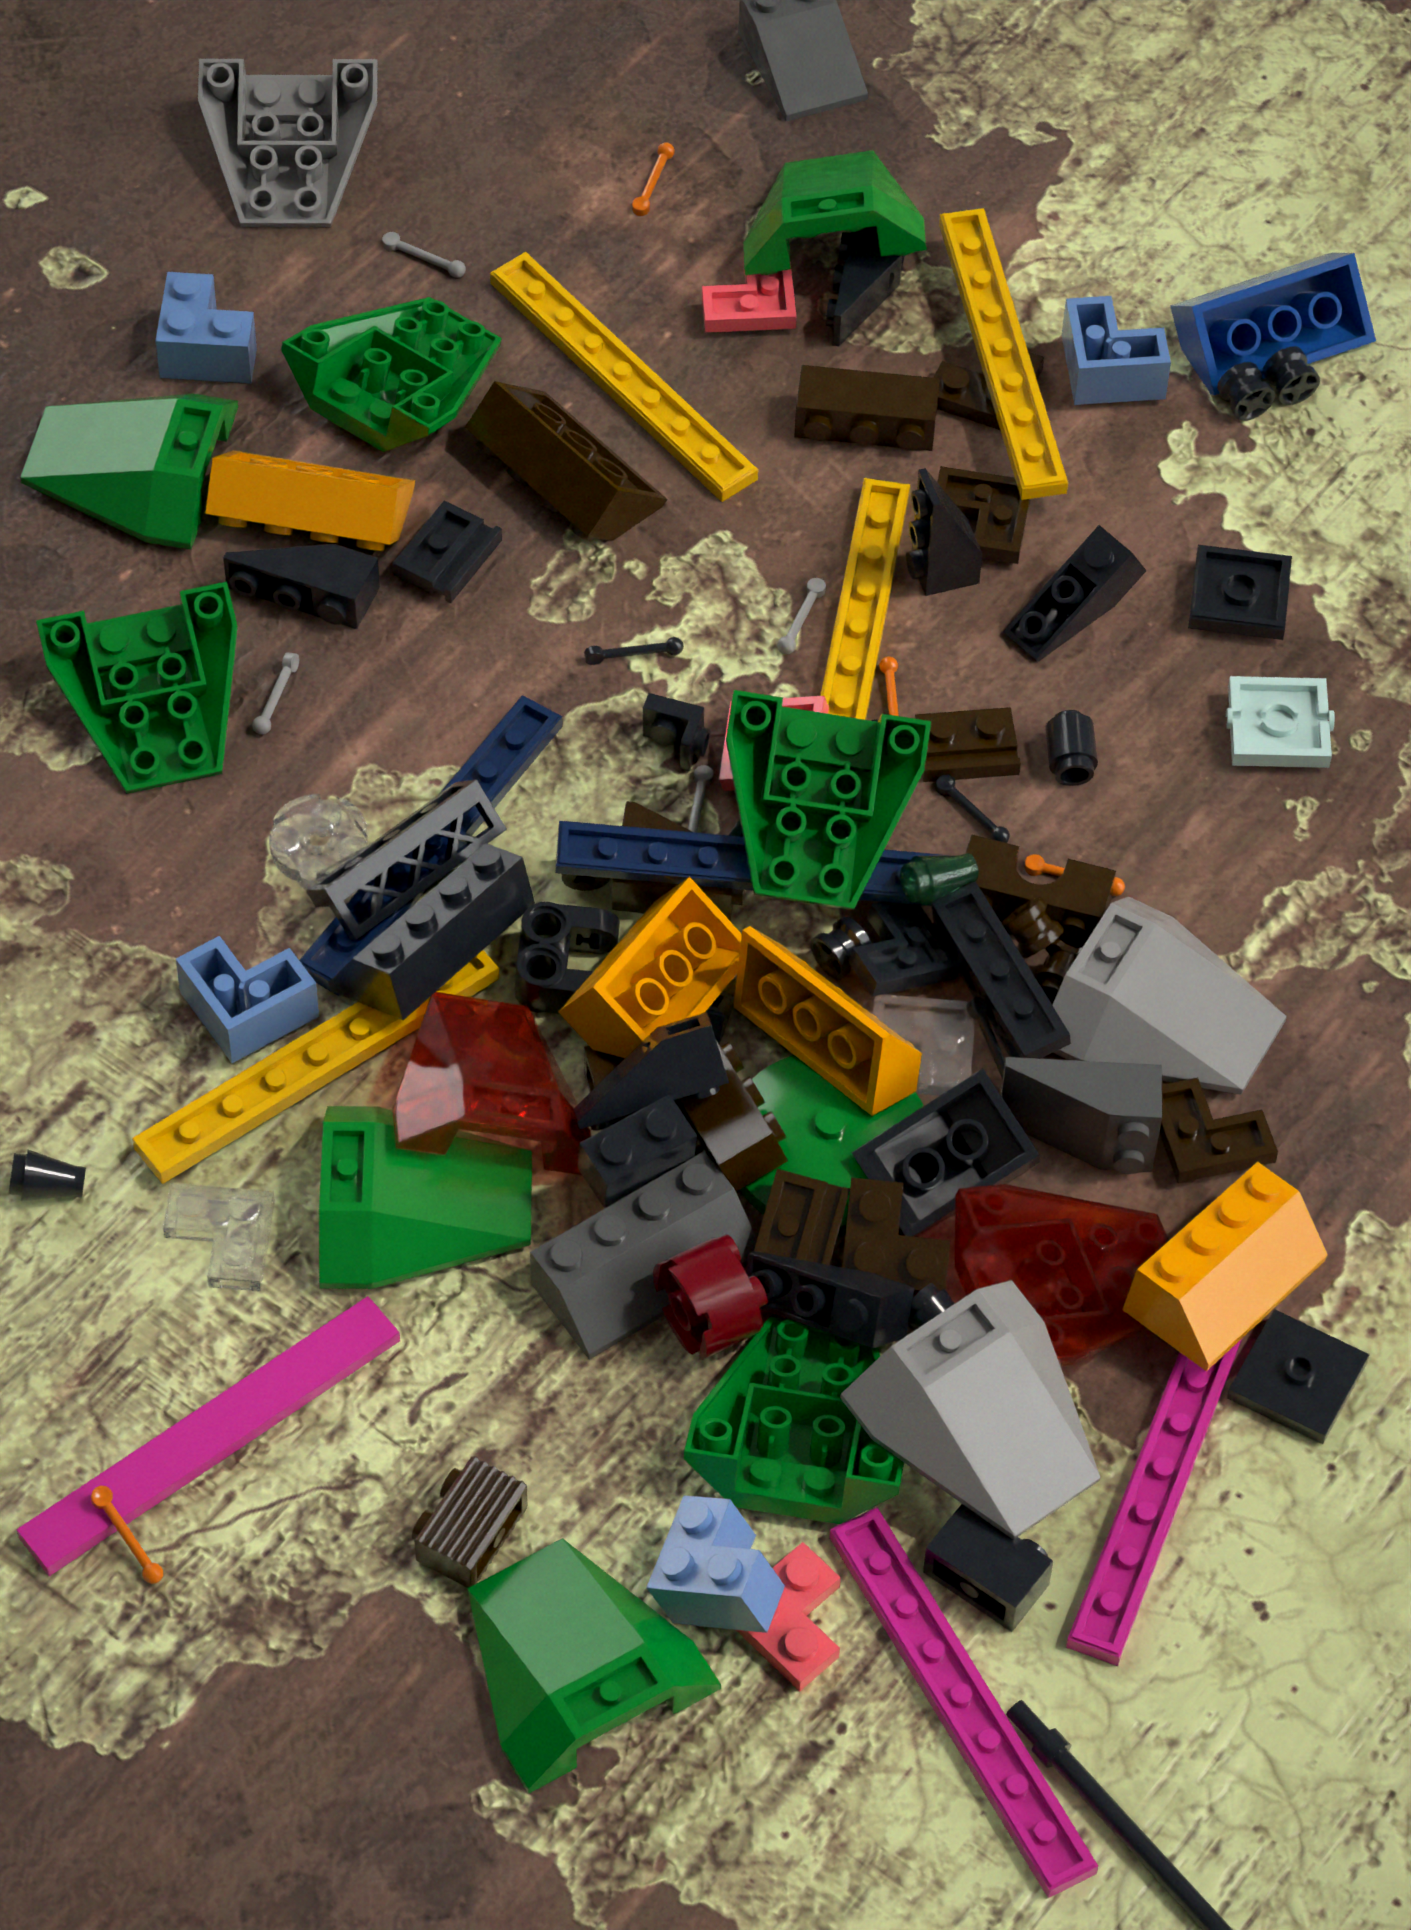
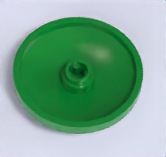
(819, 1127)

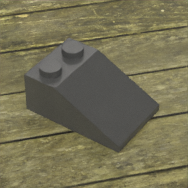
(802, 54)
(1089, 1108)

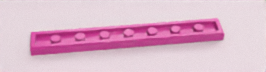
(210, 1434)
(1148, 1508)
(964, 1703)

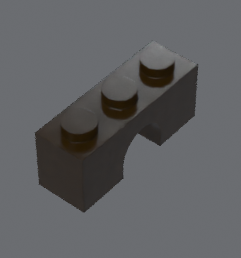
(1073, 900)

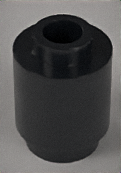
(1071, 747)

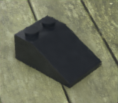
(949, 1145)

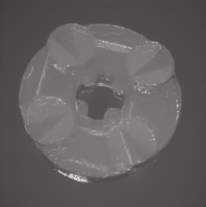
(308, 816)

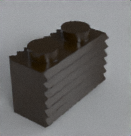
(470, 1521)

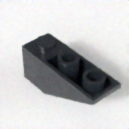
(861, 283)
(942, 541)
(311, 579)
(1076, 594)
(672, 1060)
(834, 1298)

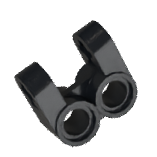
(571, 930)

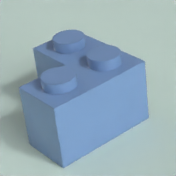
(197, 338)
(1111, 362)
(247, 1006)
(711, 1572)

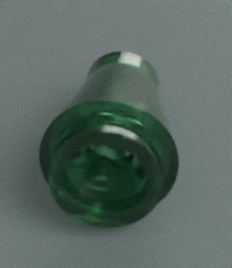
(933, 877)

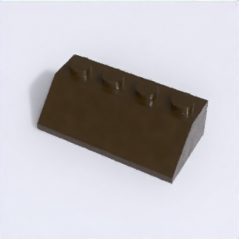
(562, 462)

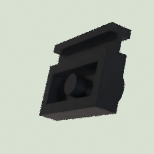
(447, 551)

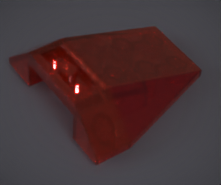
(488, 1073)
(1063, 1256)

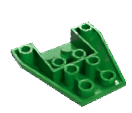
(831, 197)
(391, 369)
(132, 461)
(150, 685)
(819, 794)
(410, 1211)
(782, 1435)
(574, 1659)

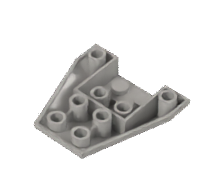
(287, 137)
(1163, 999)
(981, 1410)

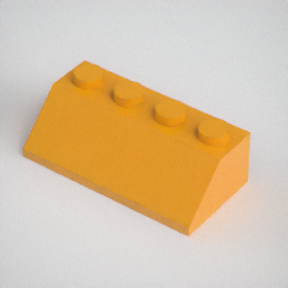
(308, 498)
(658, 972)
(823, 1025)
(1227, 1267)

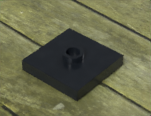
(1240, 592)
(1298, 1376)

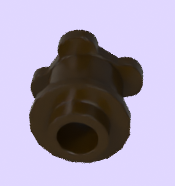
(1055, 967)

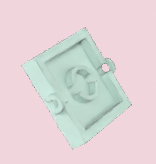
(1279, 722)

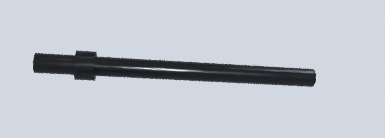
(1054, 1751)

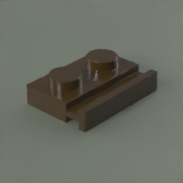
(971, 744)
(802, 1218)

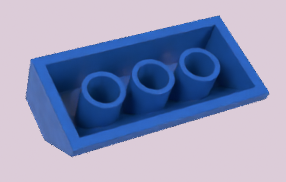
(1303, 305)

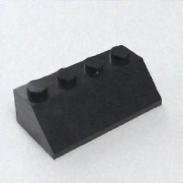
(438, 934)

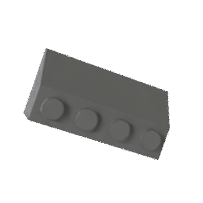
(602, 1269)

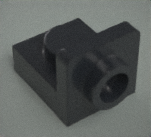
(676, 723)

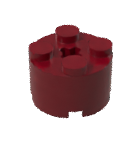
(710, 1297)

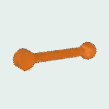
(641, 204)
(889, 666)
(1036, 865)
(102, 1499)

